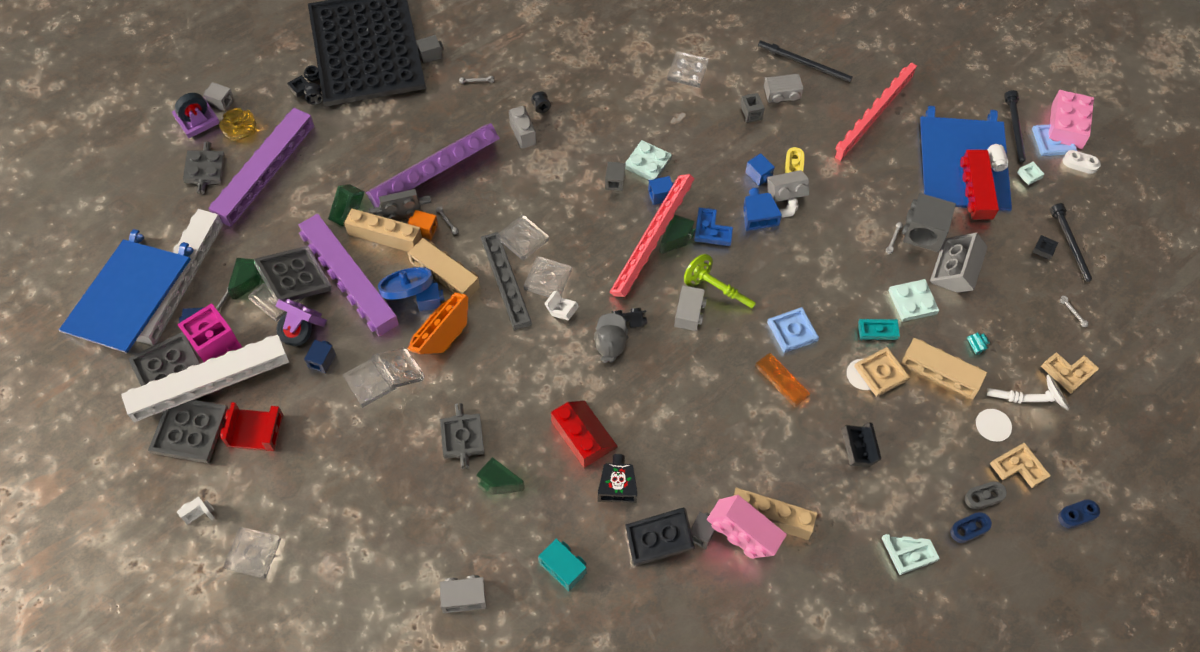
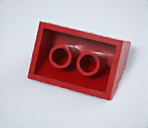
(582, 432)

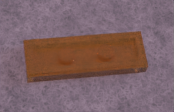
(782, 379)

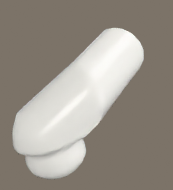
(790, 209)

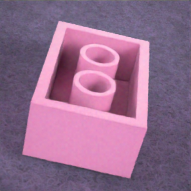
(1071, 118)
(746, 527)

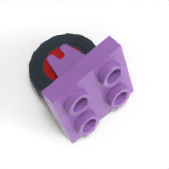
(194, 114)
(295, 326)

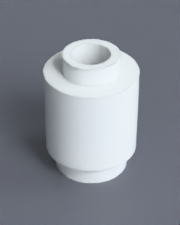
(998, 157)

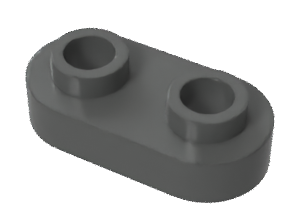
(984, 496)

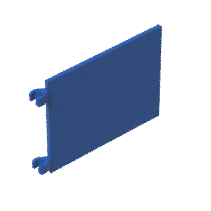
(943, 146)
(126, 293)

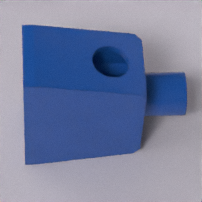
(760, 210)

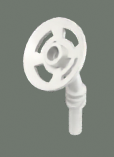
(1053, 394)

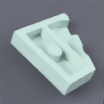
(909, 552)

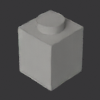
(219, 97)

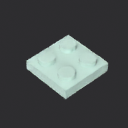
(648, 161)
(913, 300)

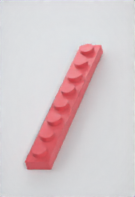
(877, 109)
(652, 235)

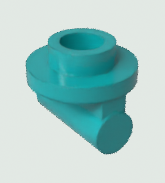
(978, 342)

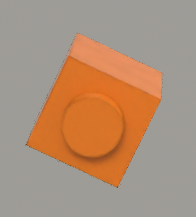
(427, 223)

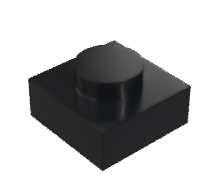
(297, 86)
(1045, 247)

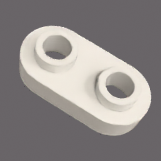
(1081, 161)

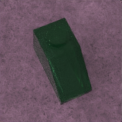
(345, 198)
(677, 234)
(243, 278)
(498, 479)

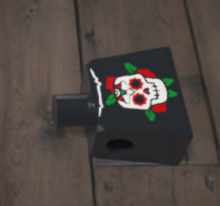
(618, 482)

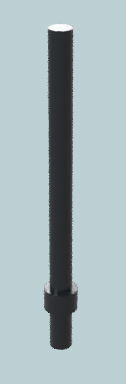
(774, 49)

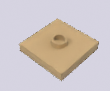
(882, 371)

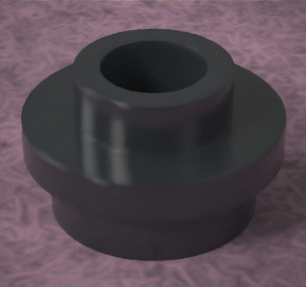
(311, 73)

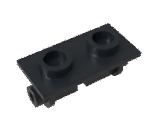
(634, 317)

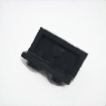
(861, 445)

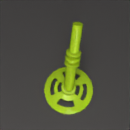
(704, 274)

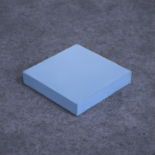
(1046, 145)
(793, 330)

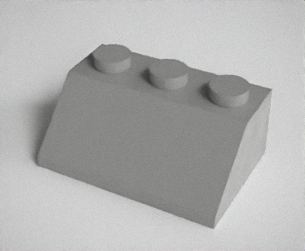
(959, 263)

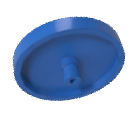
(405, 283)

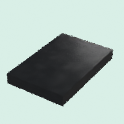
(659, 536)

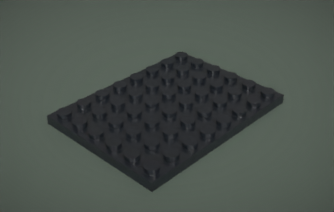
(364, 49)

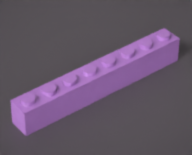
(435, 163)
(262, 166)
(348, 274)

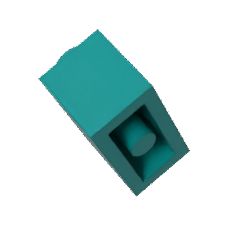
(563, 564)

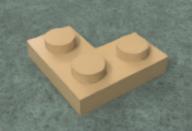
(1069, 376)
(1023, 461)

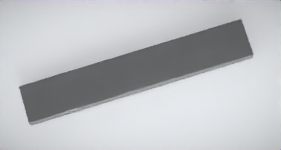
(506, 281)

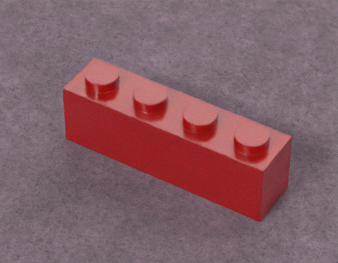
(979, 185)

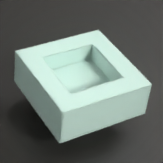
(1030, 173)

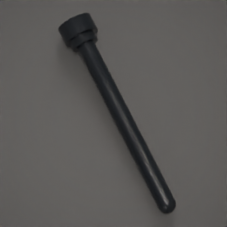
(1012, 98)
(1059, 212)

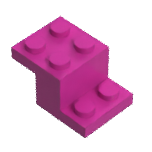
(209, 333)

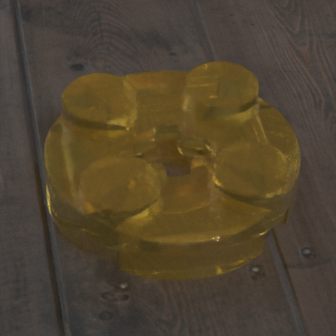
(240, 131)

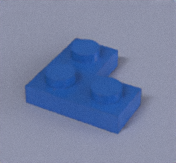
(710, 233)

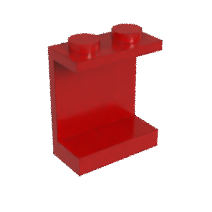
(252, 428)

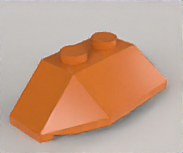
(441, 326)

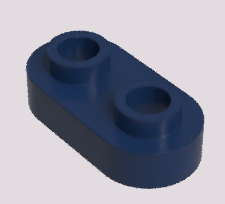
(1080, 513)
(969, 527)

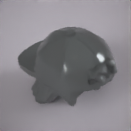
(610, 336)

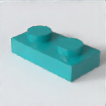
(878, 329)

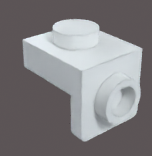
(560, 307)
(194, 509)

